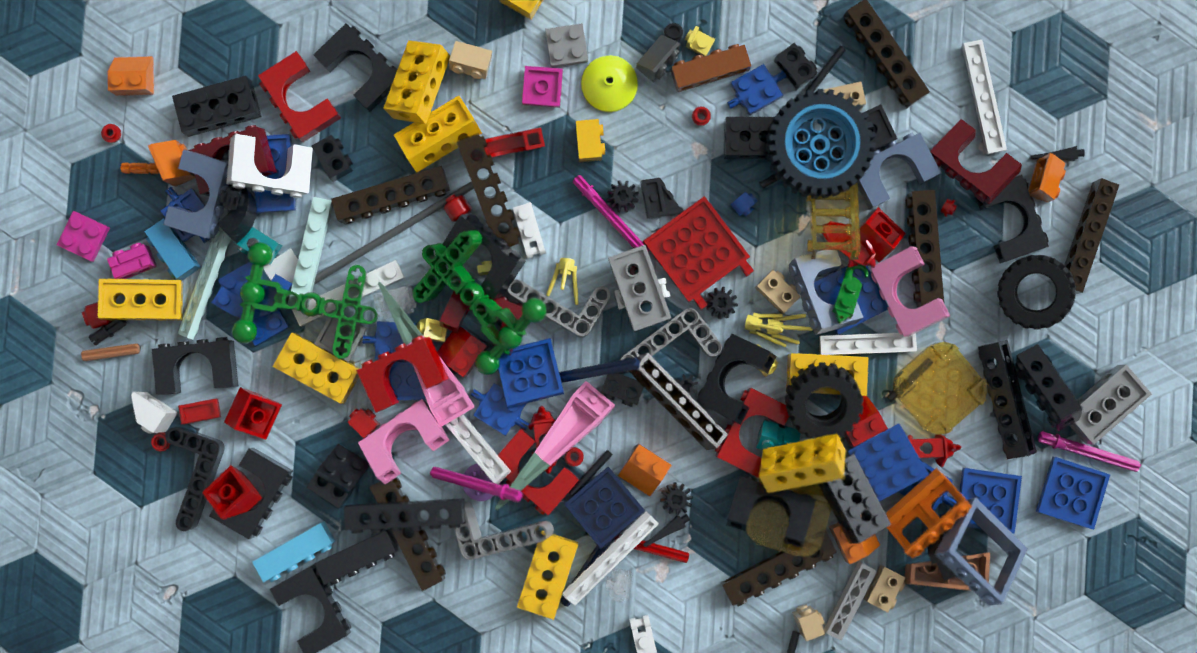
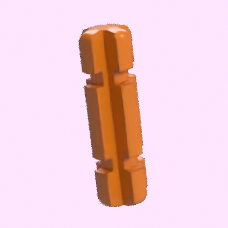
(139, 168)

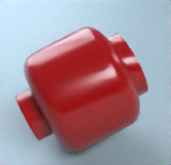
(456, 206)
(91, 318)

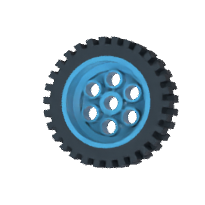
(832, 114)

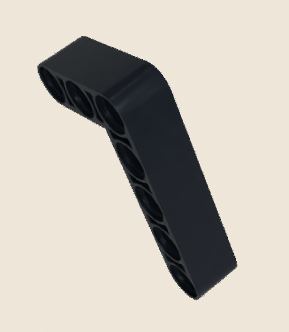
(199, 472)

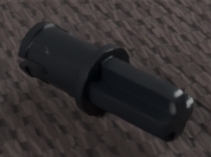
(107, 331)

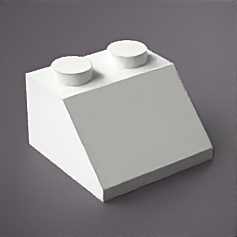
(152, 413)

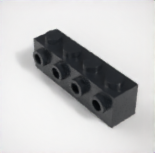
(357, 556)

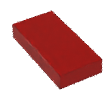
(199, 411)

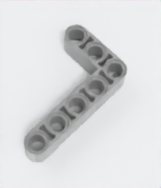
(559, 309)
(669, 337)
(498, 539)

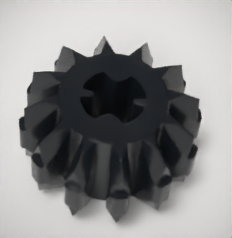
(619, 190)
(728, 302)
(674, 505)

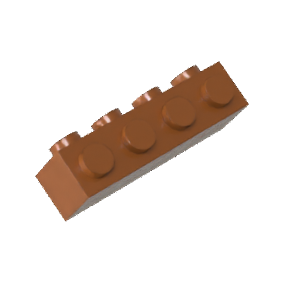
(711, 67)

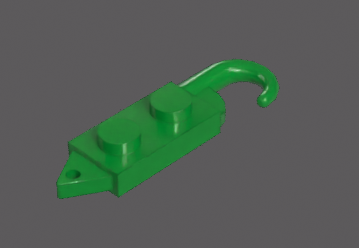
(848, 294)

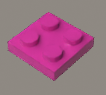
(542, 86)
(83, 236)

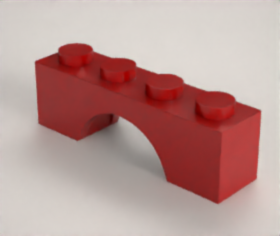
(512, 143)

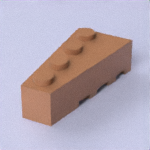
(929, 574)

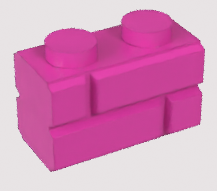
(132, 261)

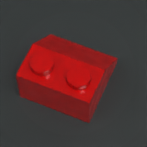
(881, 233)
(461, 351)
(252, 413)
(869, 425)
(231, 493)

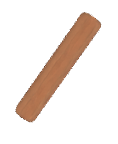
(110, 352)

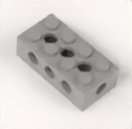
(647, 277)
(1118, 406)

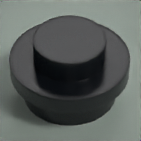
(673, 31)

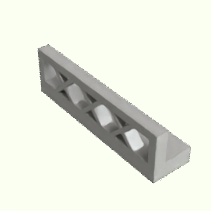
(849, 600)

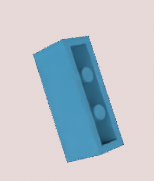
(172, 250)

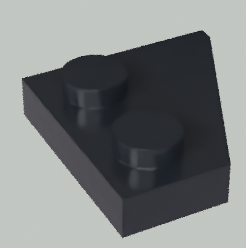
(657, 199)

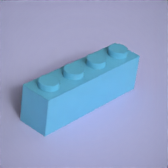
(292, 552)

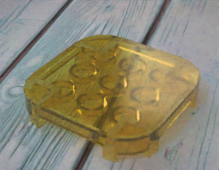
(940, 388)
(770, 522)

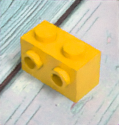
(589, 140)

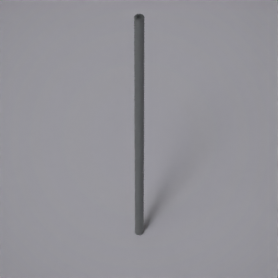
(390, 234)

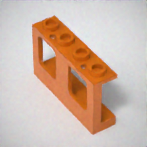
(918, 505)

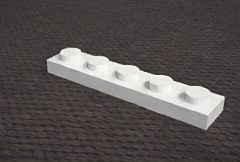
(866, 344)
(478, 449)

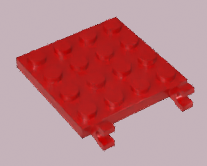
(697, 250)

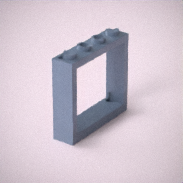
(1000, 535)

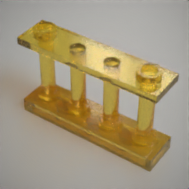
(851, 229)

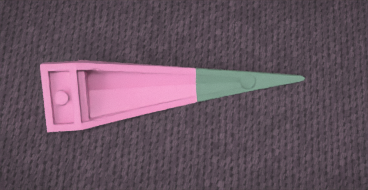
(446, 399)
(577, 419)

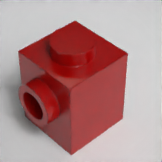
(363, 421)

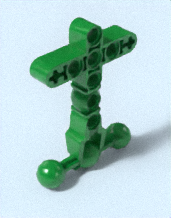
(253, 293)
(511, 334)

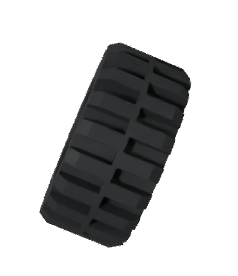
(1045, 317)
(817, 378)

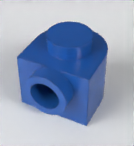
(744, 204)

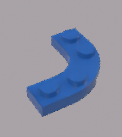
(230, 302)

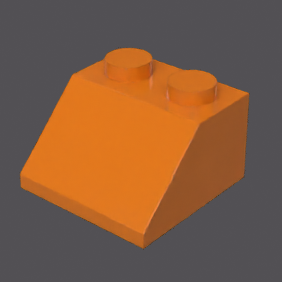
(131, 76)
(167, 159)
(1046, 178)
(644, 470)
(853, 552)

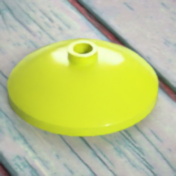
(609, 96)

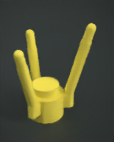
(566, 267)
(776, 323)
(753, 324)

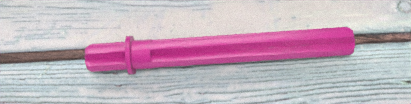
(607, 212)
(1088, 451)
(501, 491)

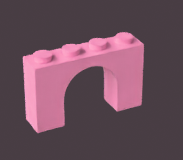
(888, 275)
(379, 444)

